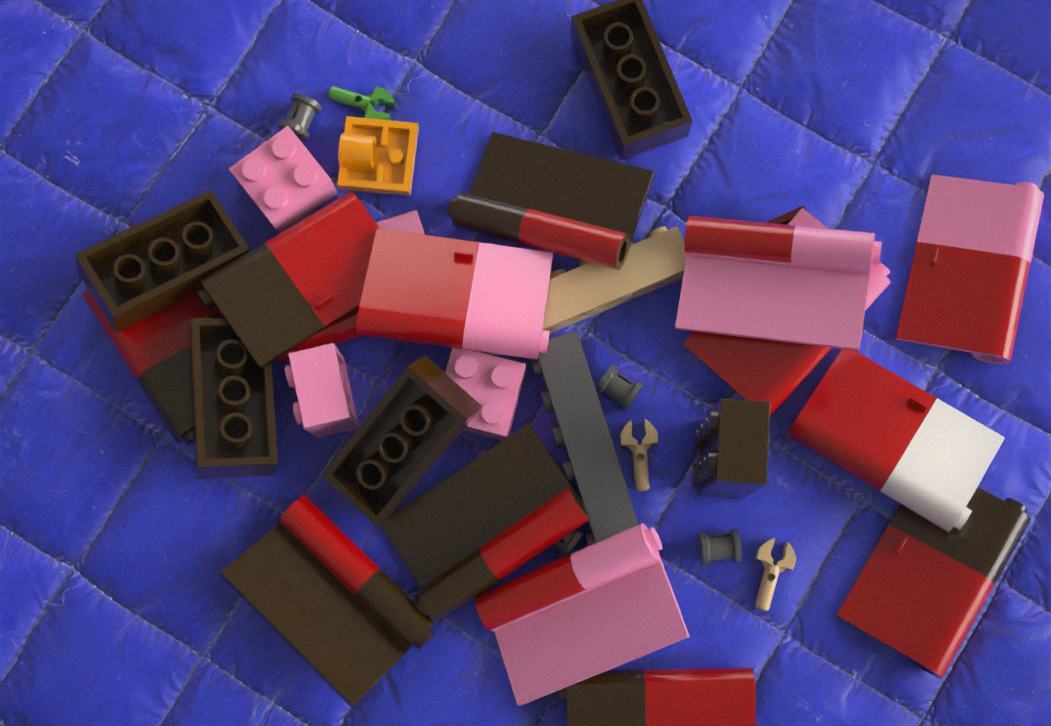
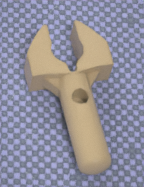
(639, 452)
(771, 571)

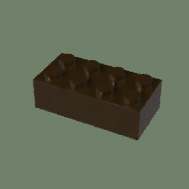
(630, 76)
(159, 260)
(230, 405)
(401, 440)
(732, 449)

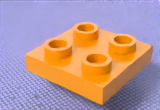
(377, 156)

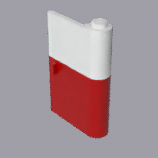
(897, 438)

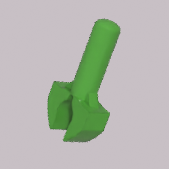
(363, 102)

